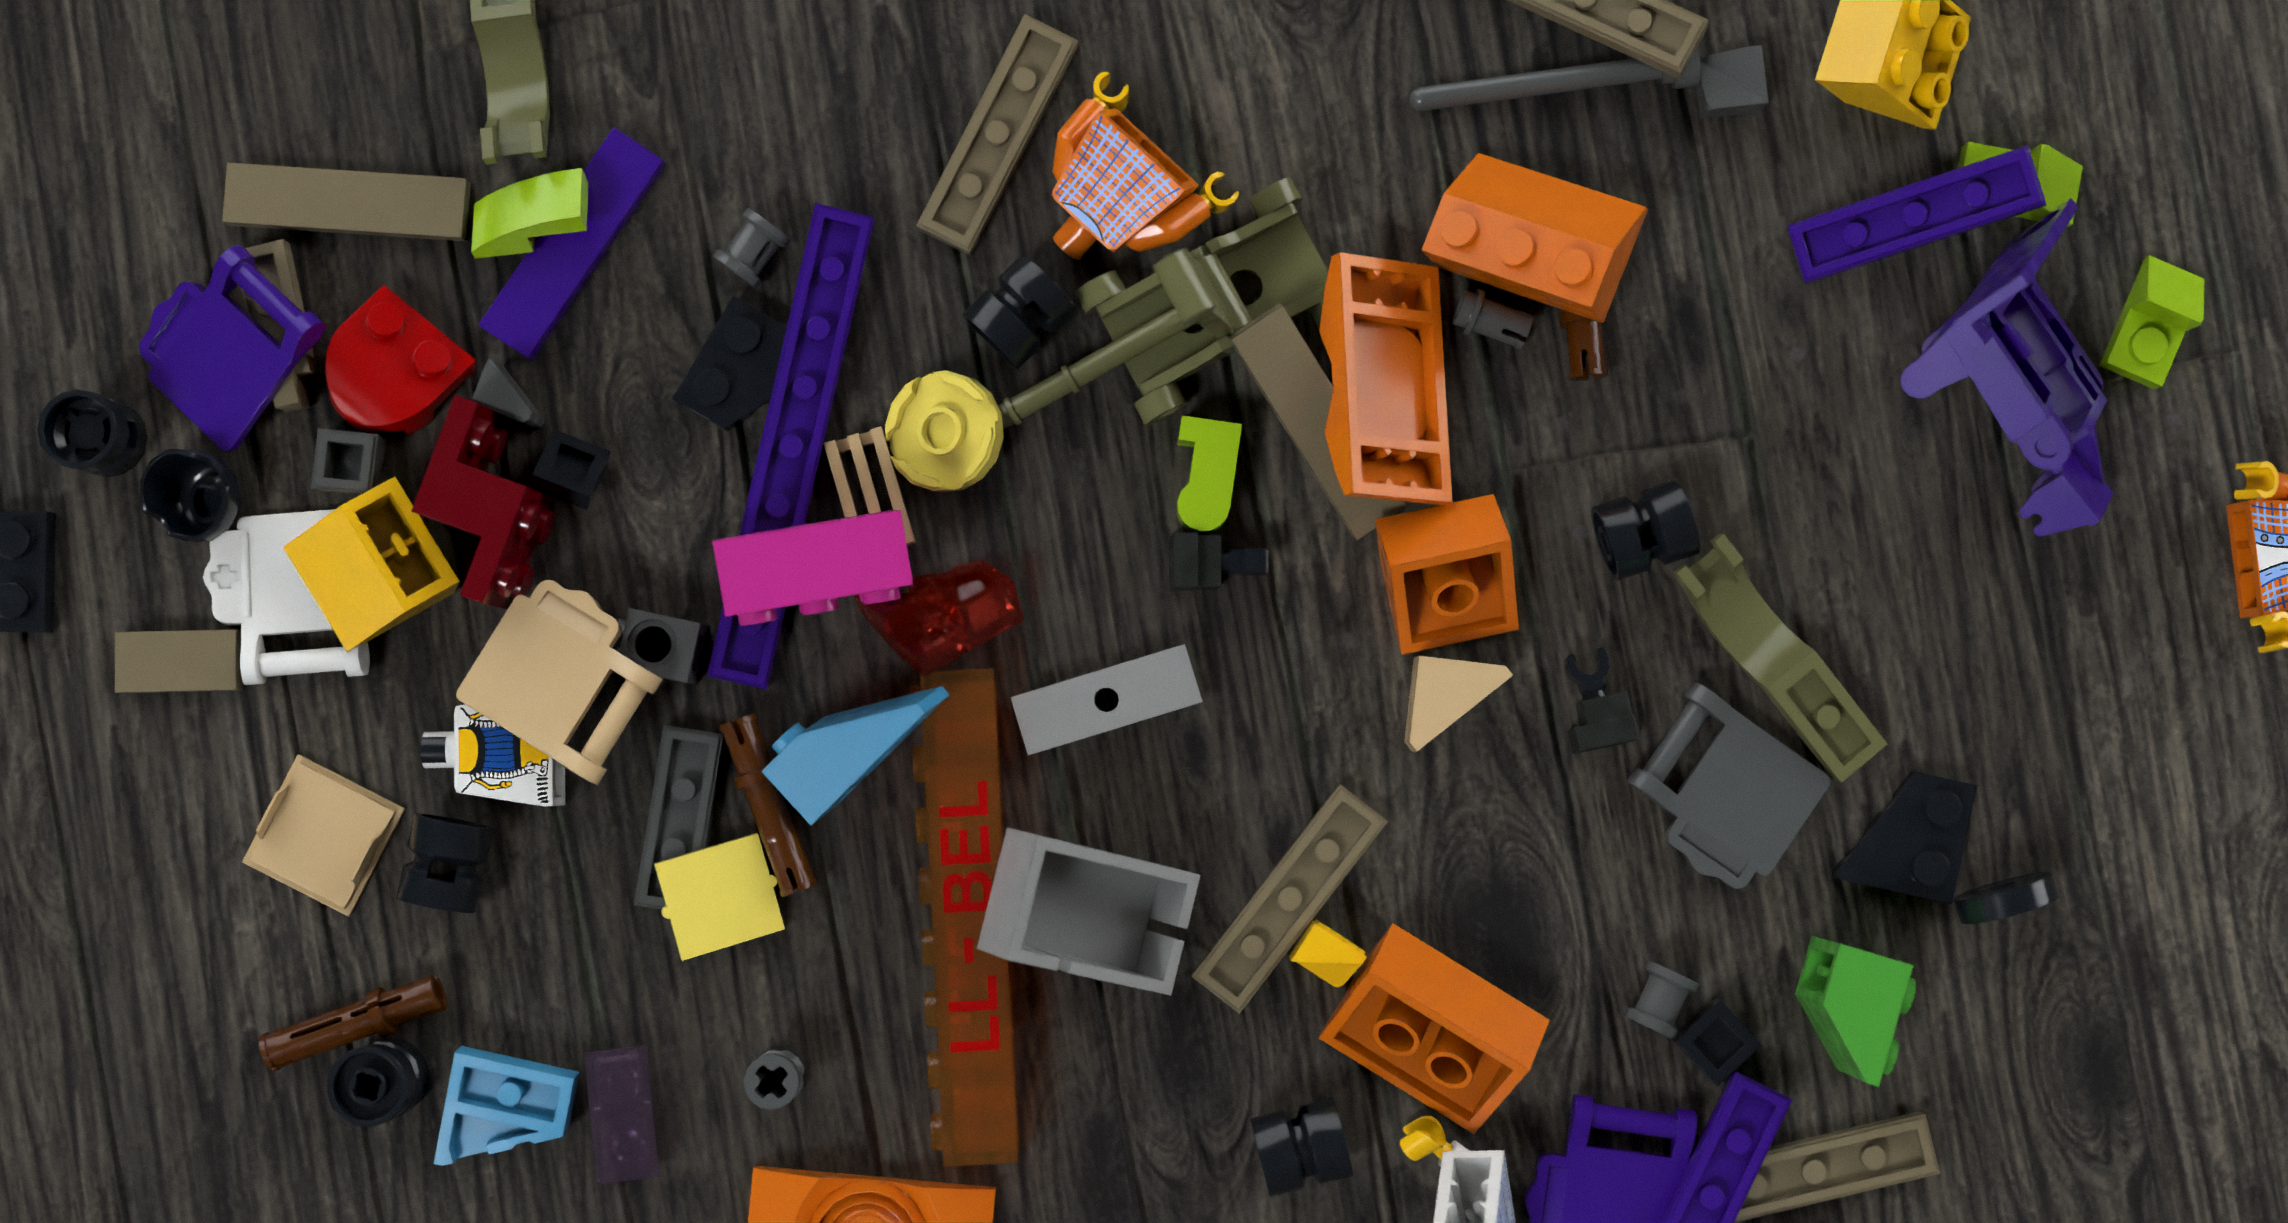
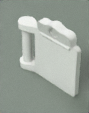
(263, 593)

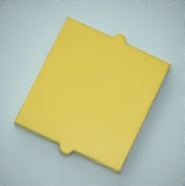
(719, 896)

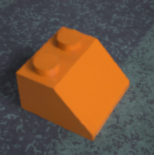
(1448, 573)

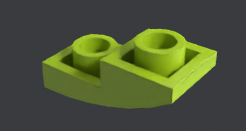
(528, 209)

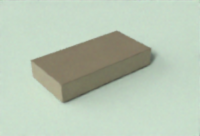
(178, 661)

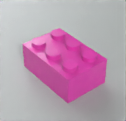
(813, 566)

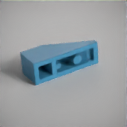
(835, 754)

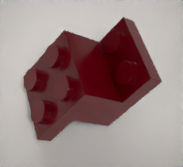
(497, 509)

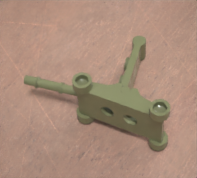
(1188, 290)

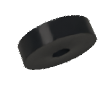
(2006, 898)

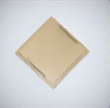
(323, 835)

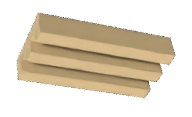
(855, 444)

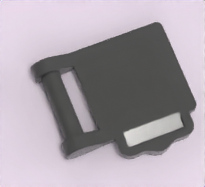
(1739, 798)

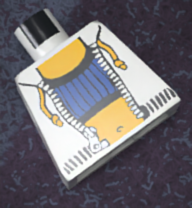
(494, 761)

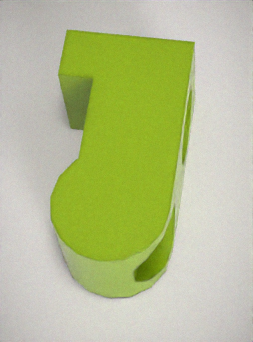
(1208, 495)

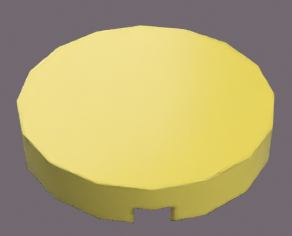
(944, 431)

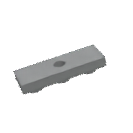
(1069, 710)

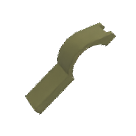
(514, 79)
(1779, 661)

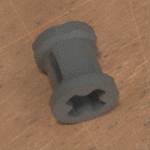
(751, 247)
(1661, 999)
(757, 1074)

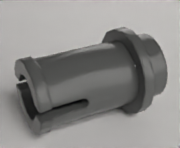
(1492, 319)

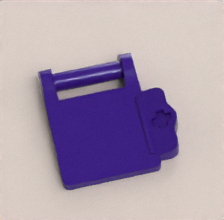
(217, 357)
(1608, 1182)

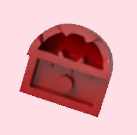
(392, 367)

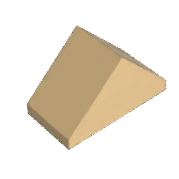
(1444, 692)

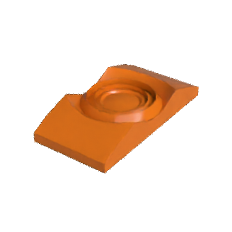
(1387, 380)
(831, 1197)

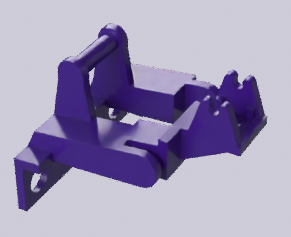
(2029, 377)

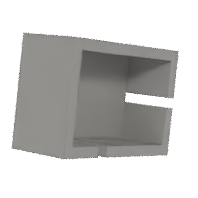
(1086, 911)

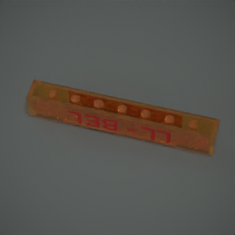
(971, 986)

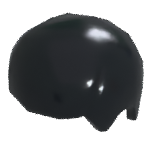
(190, 494)

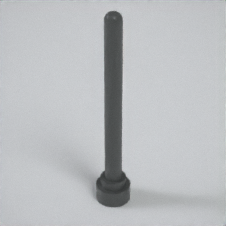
(1549, 82)

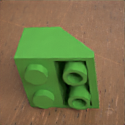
(1855, 1005)

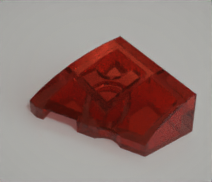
(946, 615)

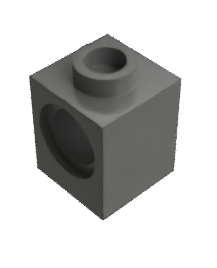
(686, 650)

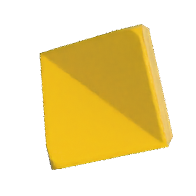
(1327, 954)

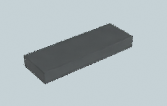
(679, 804)

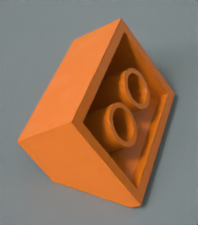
(1534, 236)
(1435, 1029)

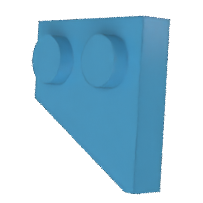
(502, 1103)

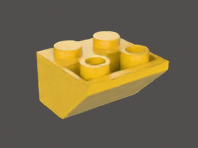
(1895, 56)
(371, 565)

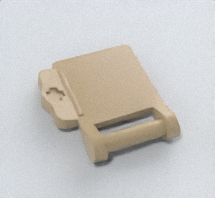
(548, 670)

